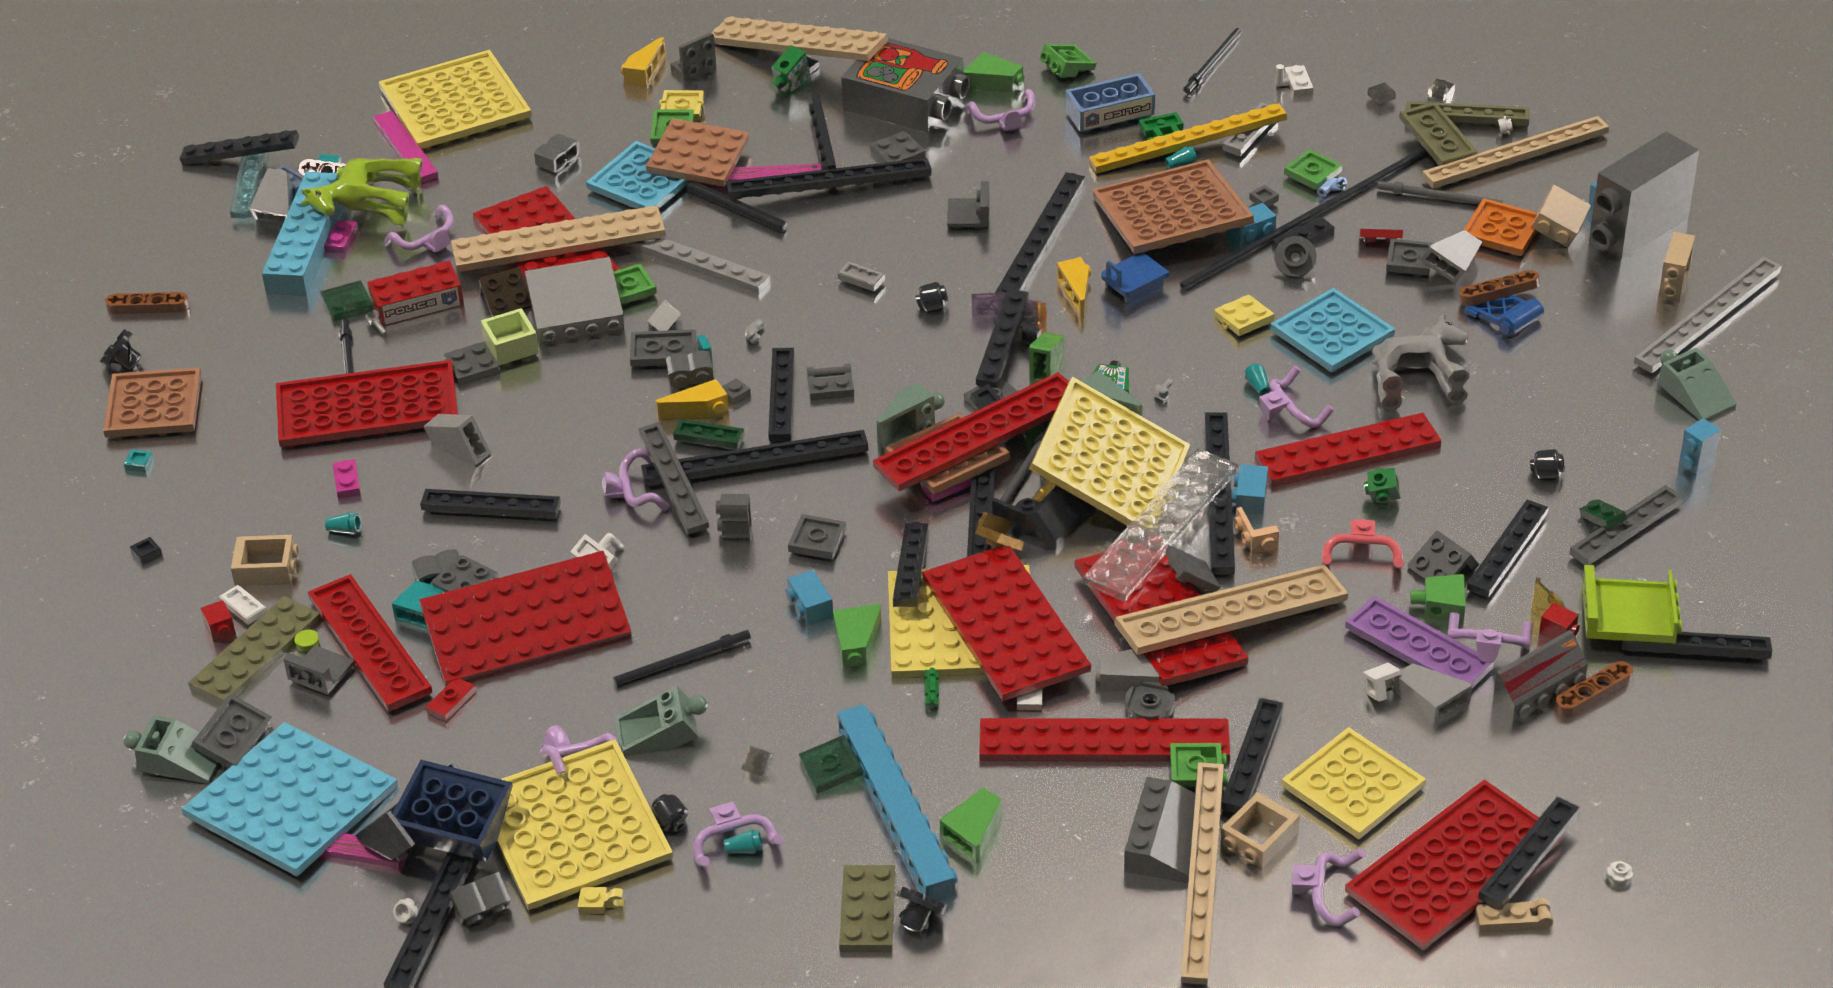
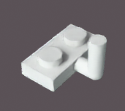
(1295, 78)
(587, 546)

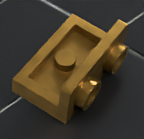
(996, 530)

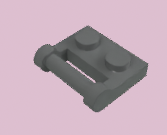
(832, 386)

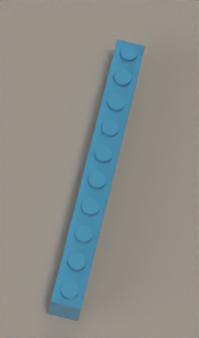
(896, 804)

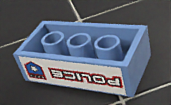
(1110, 102)

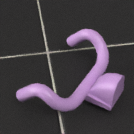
(1009, 120)
(434, 241)
(1275, 401)
(621, 487)
(1488, 640)
(557, 745)
(726, 819)
(1312, 877)

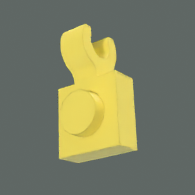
(596, 899)

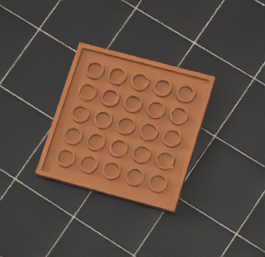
(1172, 206)

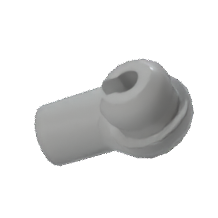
(751, 331)

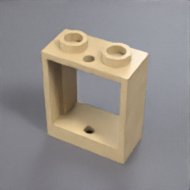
(1676, 265)
(265, 572)
(1268, 812)

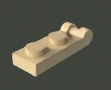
(1514, 916)

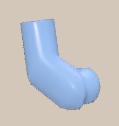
(1332, 185)

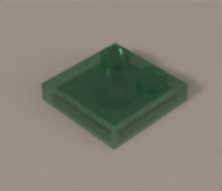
(346, 301)
(830, 764)

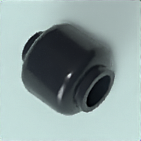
(932, 297)
(1547, 464)
(669, 812)

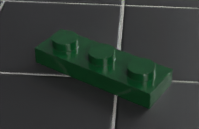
(708, 434)

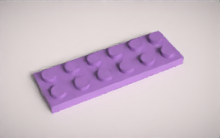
(1416, 641)

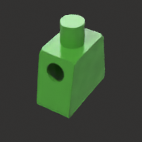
(1441, 597)

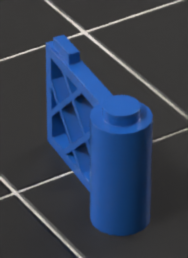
(1513, 318)

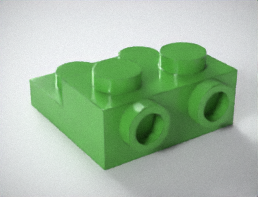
(1066, 59)
(1186, 758)

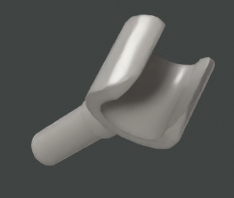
(375, 322)
(1162, 391)

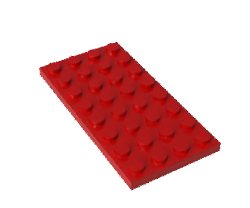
(528, 211)
(364, 402)
(525, 617)
(1006, 622)
(1182, 660)
(1439, 869)

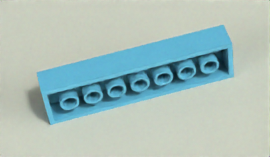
(300, 242)

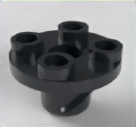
(121, 352)
(917, 911)

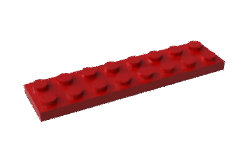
(1348, 449)
(370, 642)

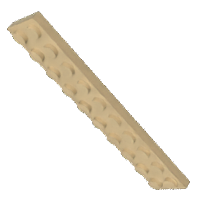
(809, 38)
(557, 238)
(1230, 609)

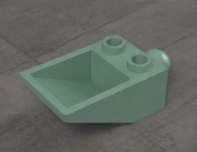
(1695, 383)
(1110, 389)
(907, 414)
(659, 722)
(168, 751)

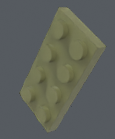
(1437, 133)
(867, 908)

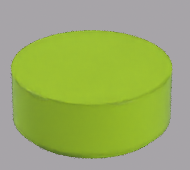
(306, 640)

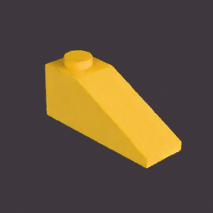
(644, 63)
(1074, 279)
(696, 402)

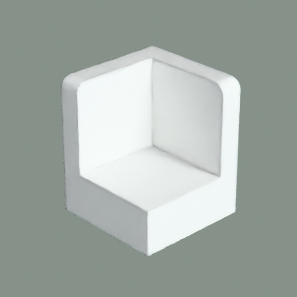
(664, 316)
(1380, 679)

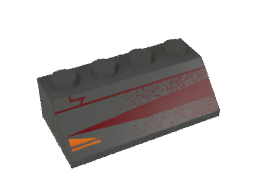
(1539, 677)

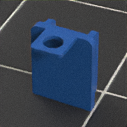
(1134, 276)

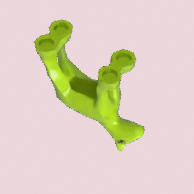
(354, 188)

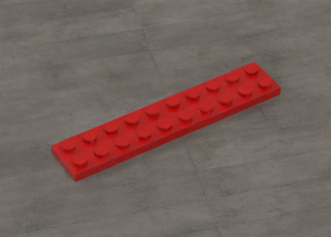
(972, 433)
(1095, 738)

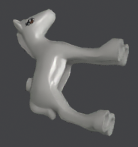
(1418, 353)

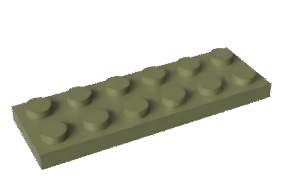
(254, 650)

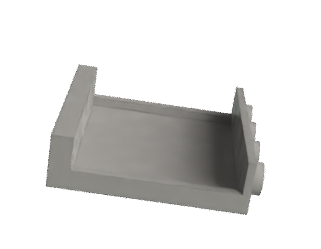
(574, 299)

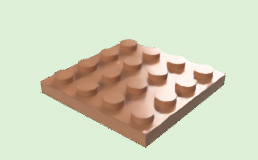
(697, 152)
(152, 402)
(962, 471)

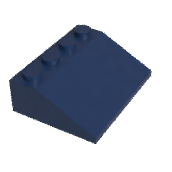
(453, 809)

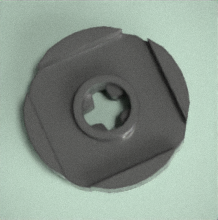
(1137, 700)

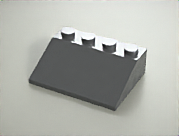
(1161, 832)

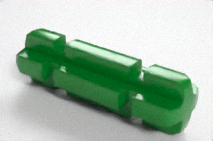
(931, 688)

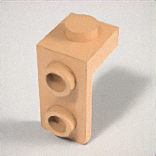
(1256, 540)

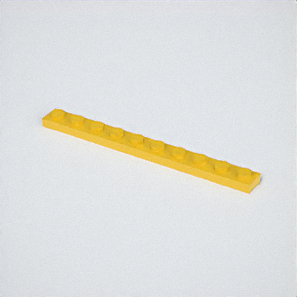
(1190, 137)

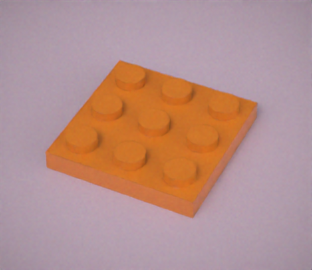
(1502, 226)

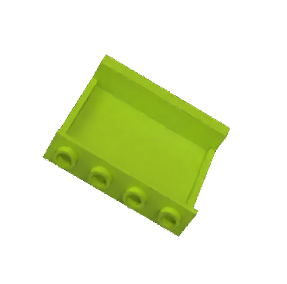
(1631, 609)

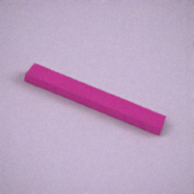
(404, 143)

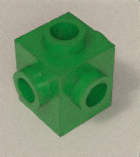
(1382, 485)

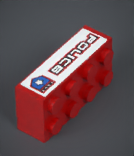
(415, 293)

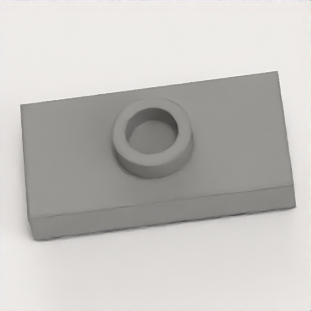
(861, 276)

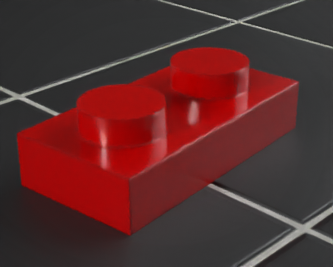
(1371, 235)

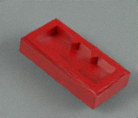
(450, 699)

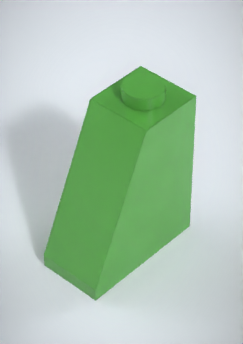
(994, 74)
(1045, 356)
(856, 632)
(972, 824)

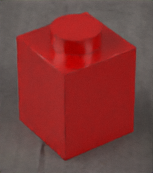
(218, 621)
(1557, 621)

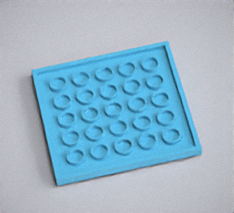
(290, 798)

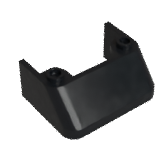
(1043, 522)
(387, 835)

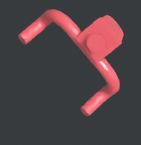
(1363, 533)

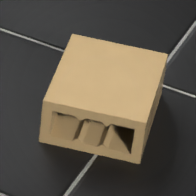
(1560, 216)

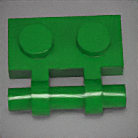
(1161, 125)

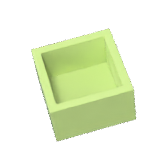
(510, 336)

